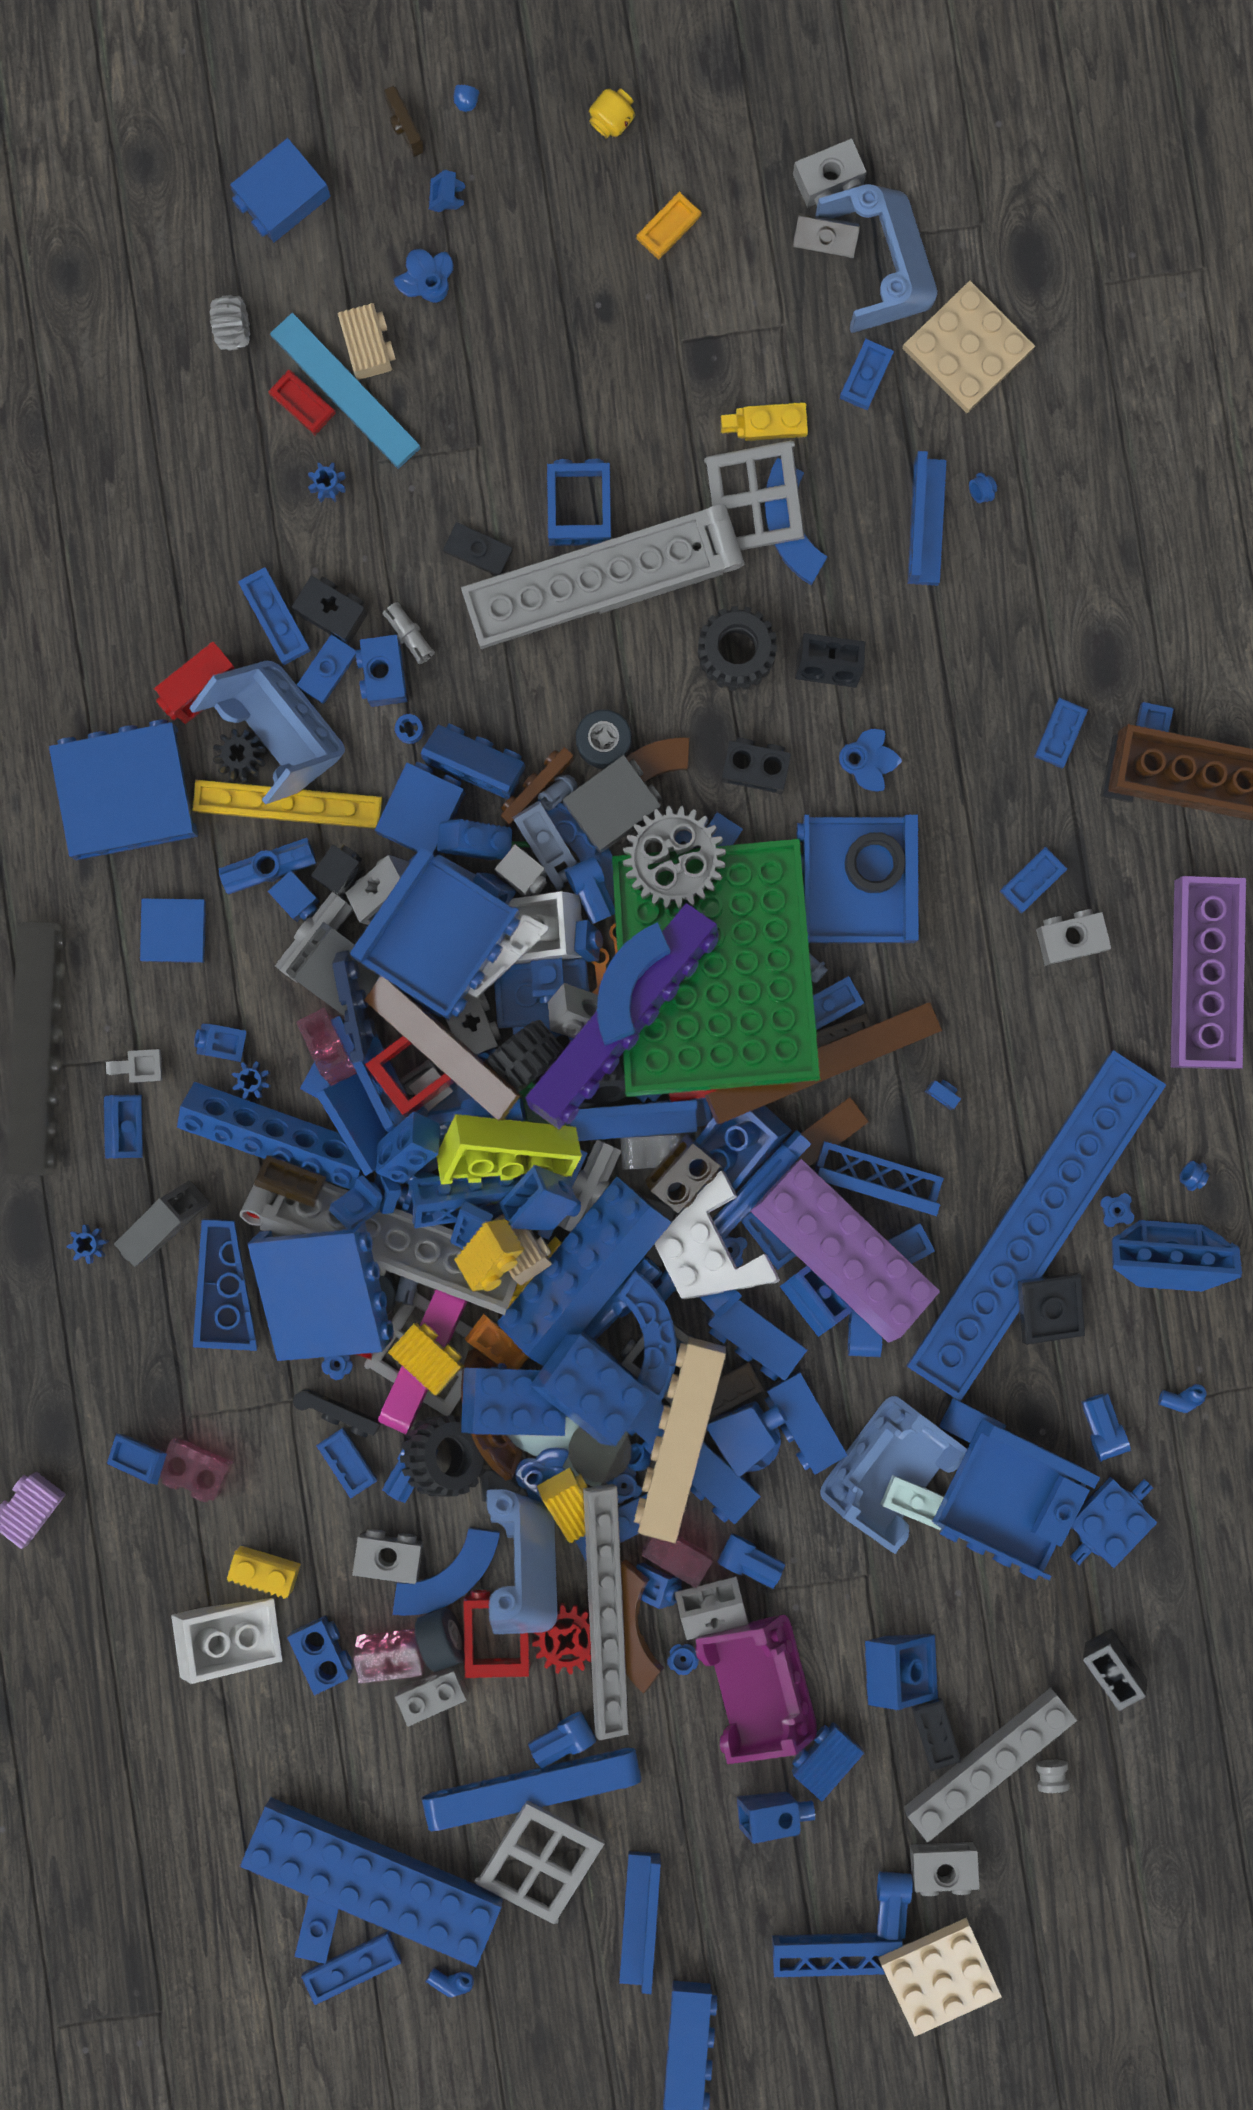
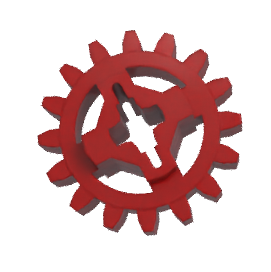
(576, 1648)

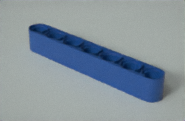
(539, 1786)

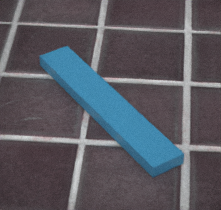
(345, 390)

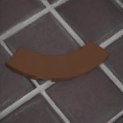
(662, 757)
(496, 1449)
(639, 1661)

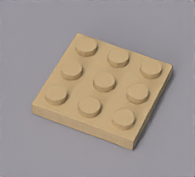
(968, 347)
(940, 1977)

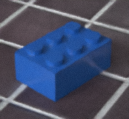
(591, 1389)
(507, 1404)

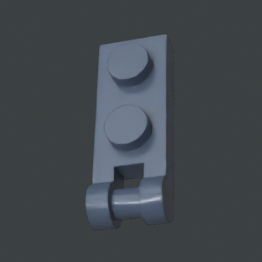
(545, 842)

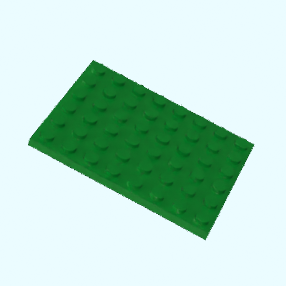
(751, 999)

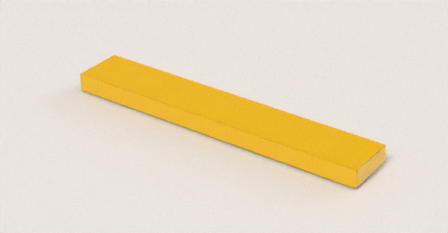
(301, 807)

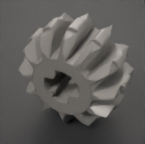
(229, 322)

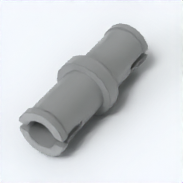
(408, 633)

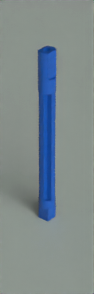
(748, 1196)

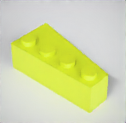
(505, 1148)

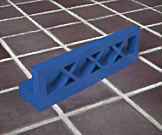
(926, 520)
(383, 1105)
(636, 1120)
(876, 1190)
(431, 1195)
(640, 1919)
(831, 1946)

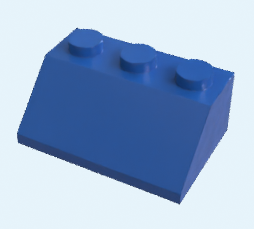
(473, 760)

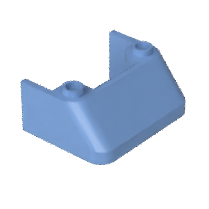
(912, 285)
(280, 718)

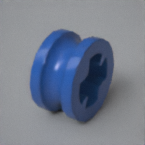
(414, 721)

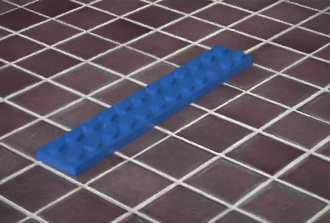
(1036, 1224)

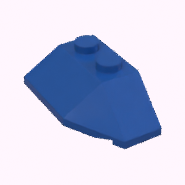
(1175, 1256)

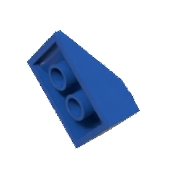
(743, 1143)

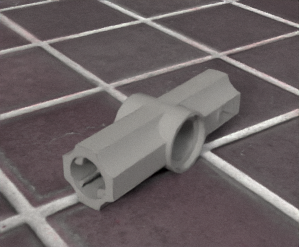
(332, 912)
(592, 1180)

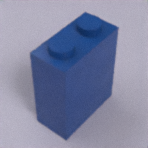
(279, 191)
(418, 808)

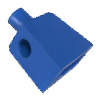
(540, 1201)
(746, 1434)
(772, 1816)

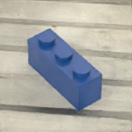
(757, 1340)
(805, 1423)

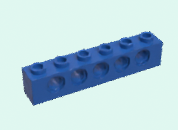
(267, 1132)

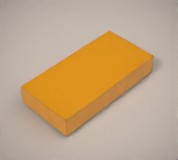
(669, 225)

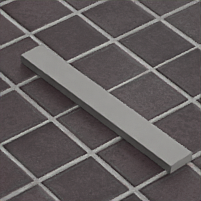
(605, 1611)

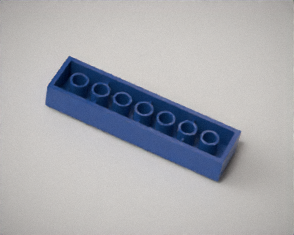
(372, 1881)

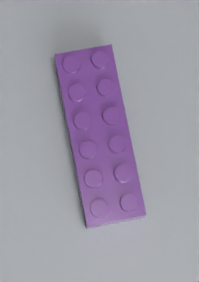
(1208, 972)
(845, 1251)

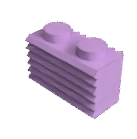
(28, 1508)

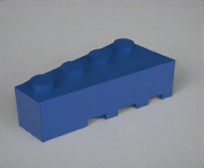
(222, 1295)

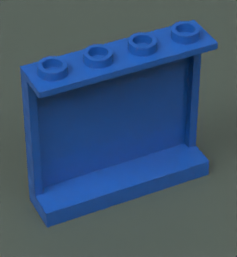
(122, 790)
(834, 905)
(436, 935)
(321, 1293)
(1001, 1496)

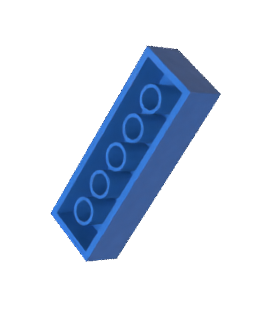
(584, 1271)

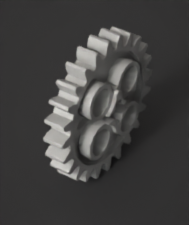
(663, 830)

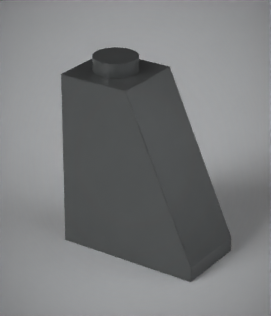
(161, 1223)

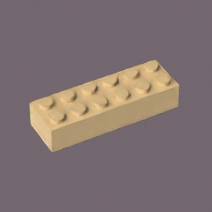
(682, 1439)

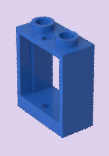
(578, 534)

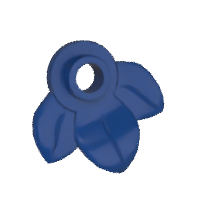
(423, 272)
(873, 760)
(545, 1465)

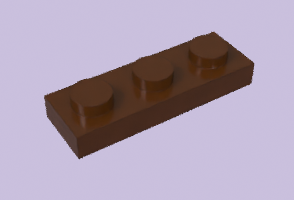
(555, 764)

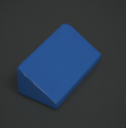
(123, 1126)

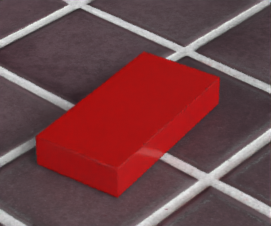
(301, 402)

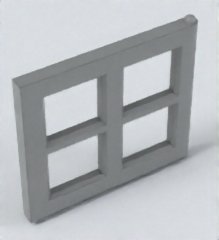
(755, 496)
(443, 1406)
(540, 1862)

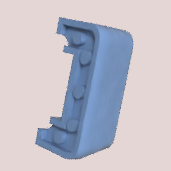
(891, 1443)
(533, 1600)

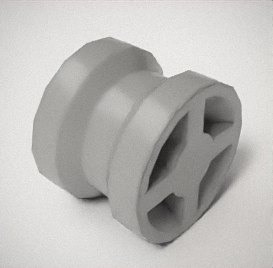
(1052, 1776)

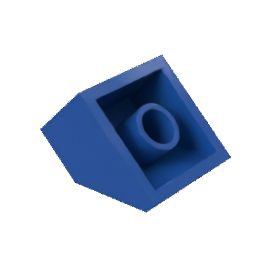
(901, 1670)

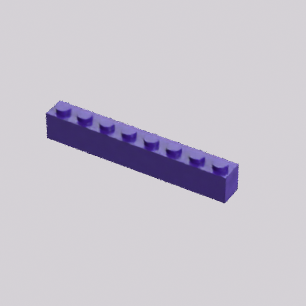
(587, 1058)

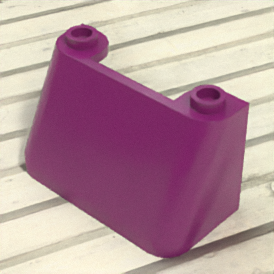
(760, 1690)

